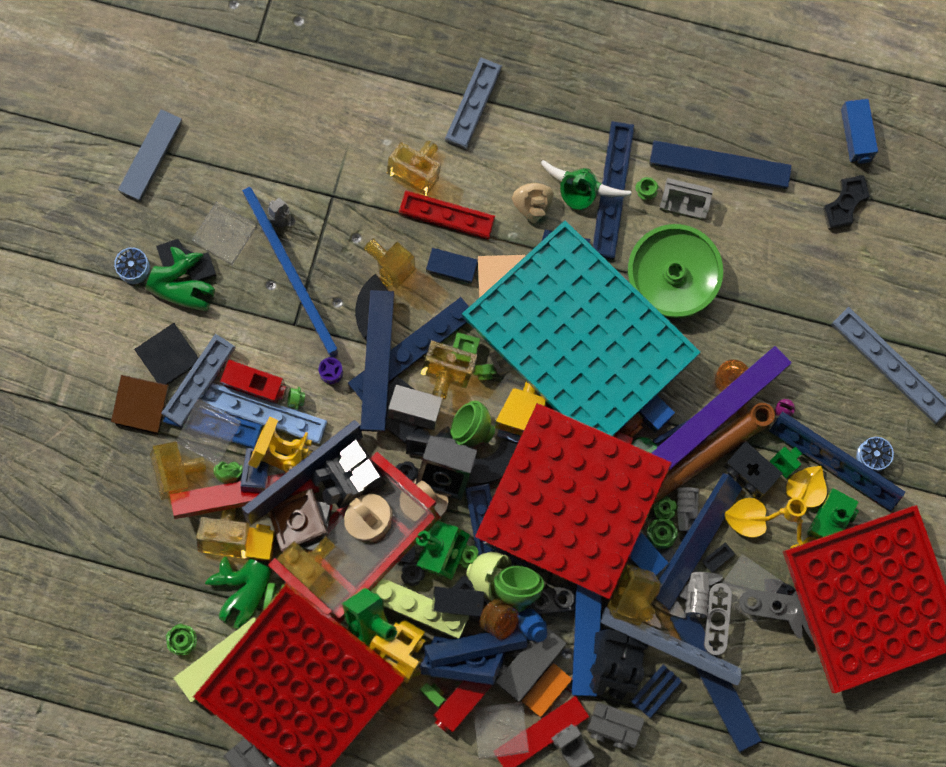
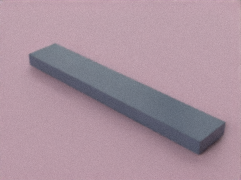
(891, 365)
(675, 648)

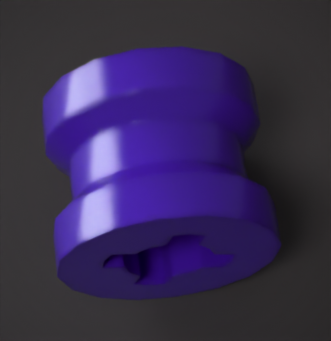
(328, 366)

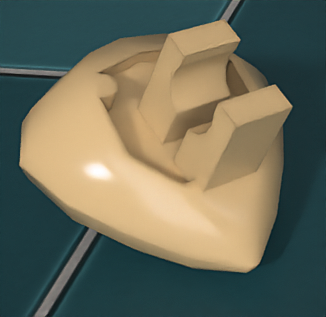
(533, 200)

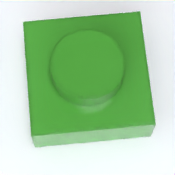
(466, 343)
(433, 693)

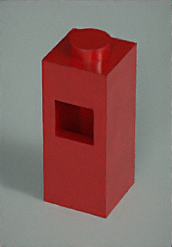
(253, 382)
(460, 704)

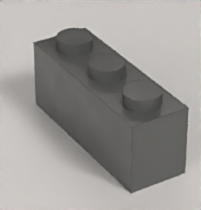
(528, 665)

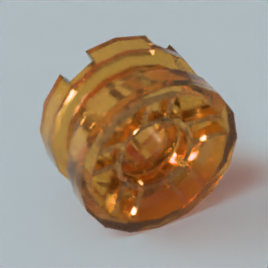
(726, 369)
(499, 619)

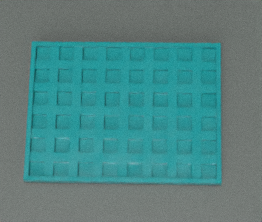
(580, 332)

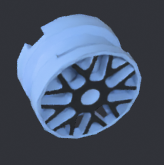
(132, 266)
(875, 453)

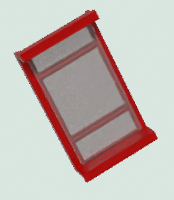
(366, 563)

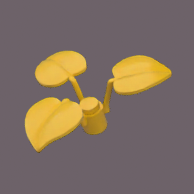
(804, 488)

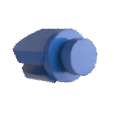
(532, 625)

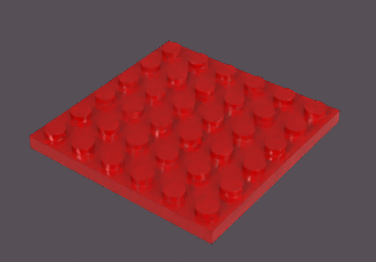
(573, 500)
(871, 598)
(298, 683)

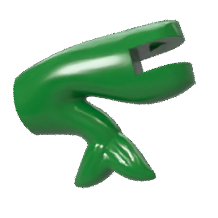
(181, 293)
(248, 597)

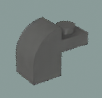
(573, 748)

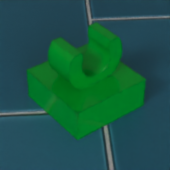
(786, 461)

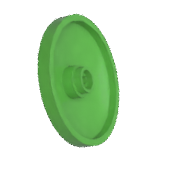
(676, 270)

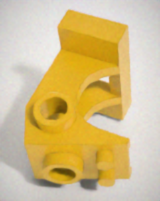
(270, 441)
(401, 648)

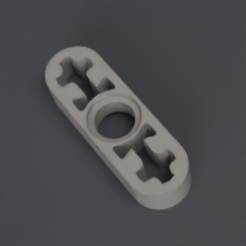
(725, 602)

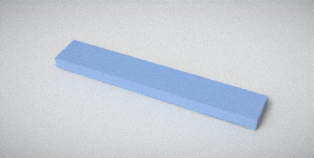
(259, 410)

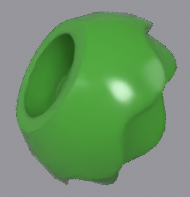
(228, 473)
(665, 526)
(174, 635)

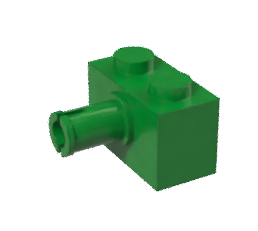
(833, 514)
(442, 549)
(366, 617)

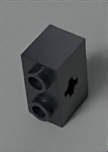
(764, 475)

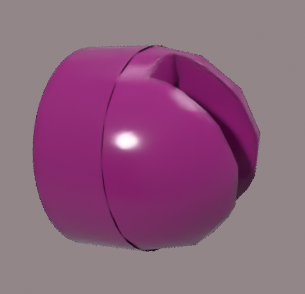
(778, 410)

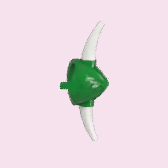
(581, 186)

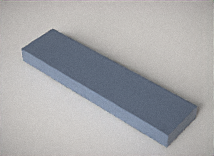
(473, 103)
(150, 155)
(198, 379)

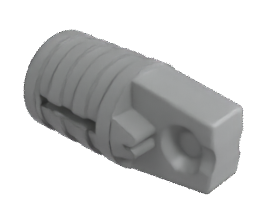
(278, 212)
(687, 507)
(697, 595)

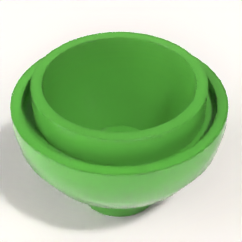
(472, 425)
(518, 586)

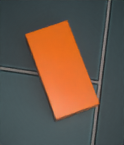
(546, 690)

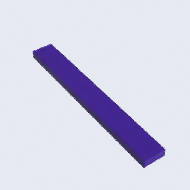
(723, 407)

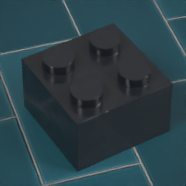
(446, 467)

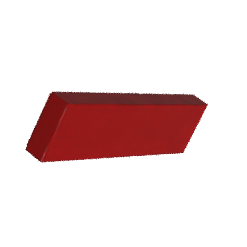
(447, 214)
(541, 733)

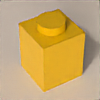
(260, 543)

